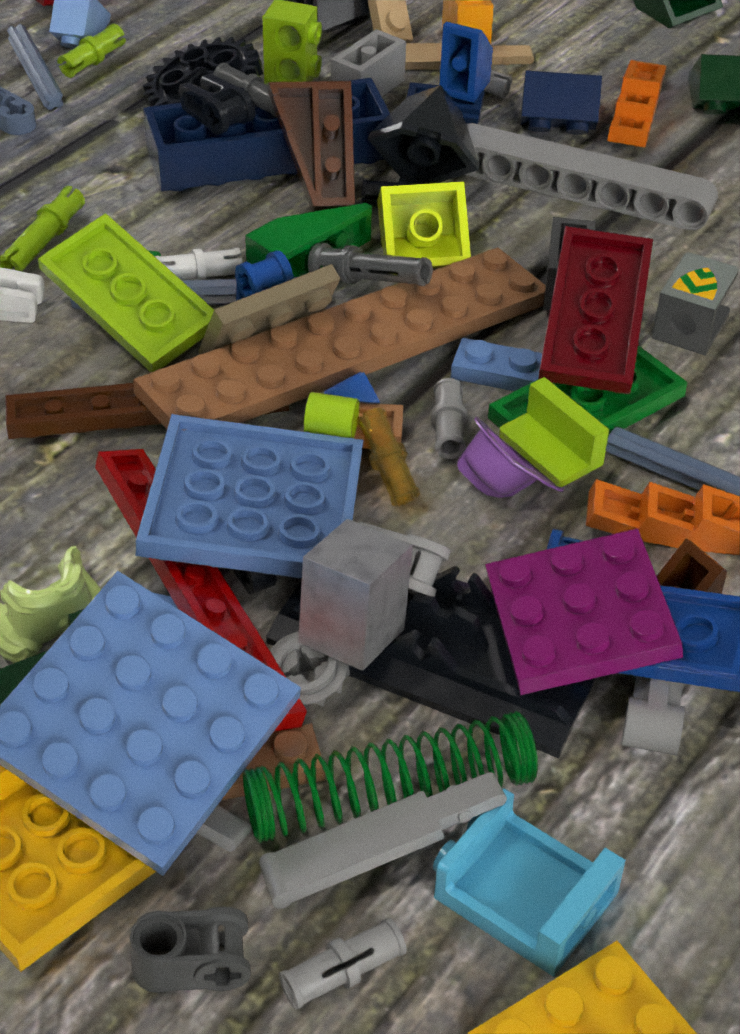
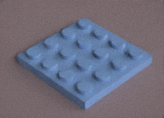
(246, 495)
(140, 720)

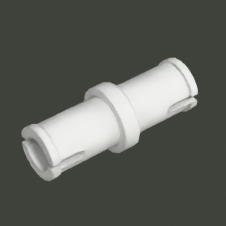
(201, 265)

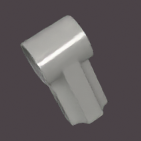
(654, 716)

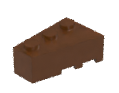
(319, 138)

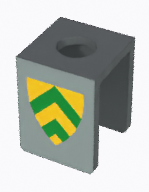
(691, 301)

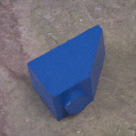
(465, 61)

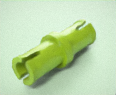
(91, 50)

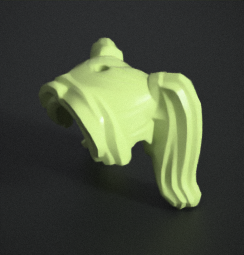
(39, 616)

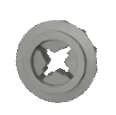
(328, 671)

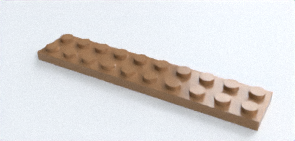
(342, 341)

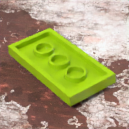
(128, 292)

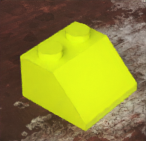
(425, 222)

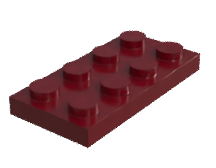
(596, 310)

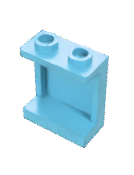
(525, 885)

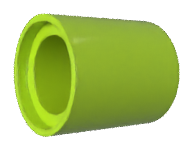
(331, 415)

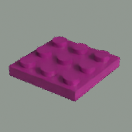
(582, 611)

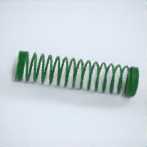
(519, 770)

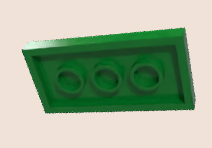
(651, 390)

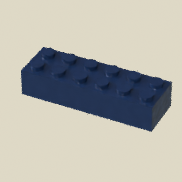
(192, 156)

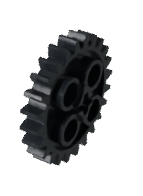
(196, 62)

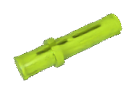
(50, 222)

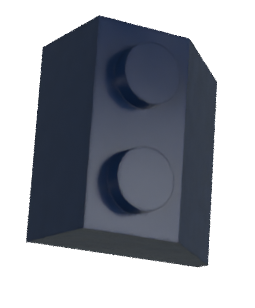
(560, 101)

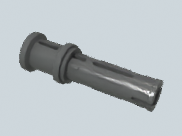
(355, 265)

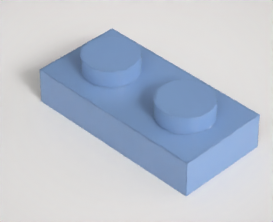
(495, 365)

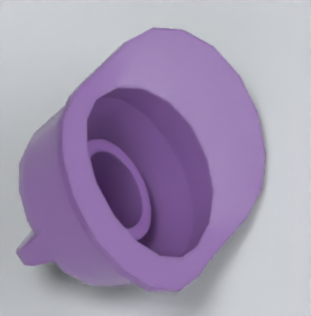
(496, 466)

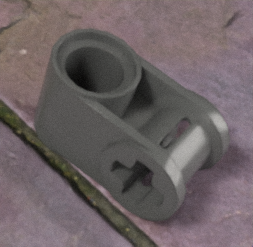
(193, 950)

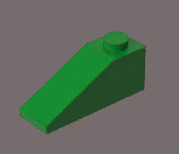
(300, 232)

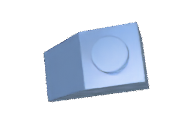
(77, 19)

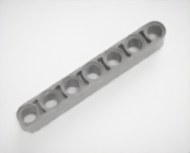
(518, 162)

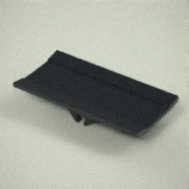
(459, 662)

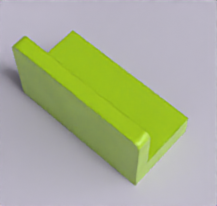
(557, 435)

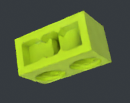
(285, 45)

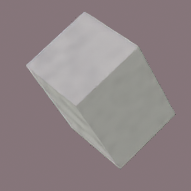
(354, 593)

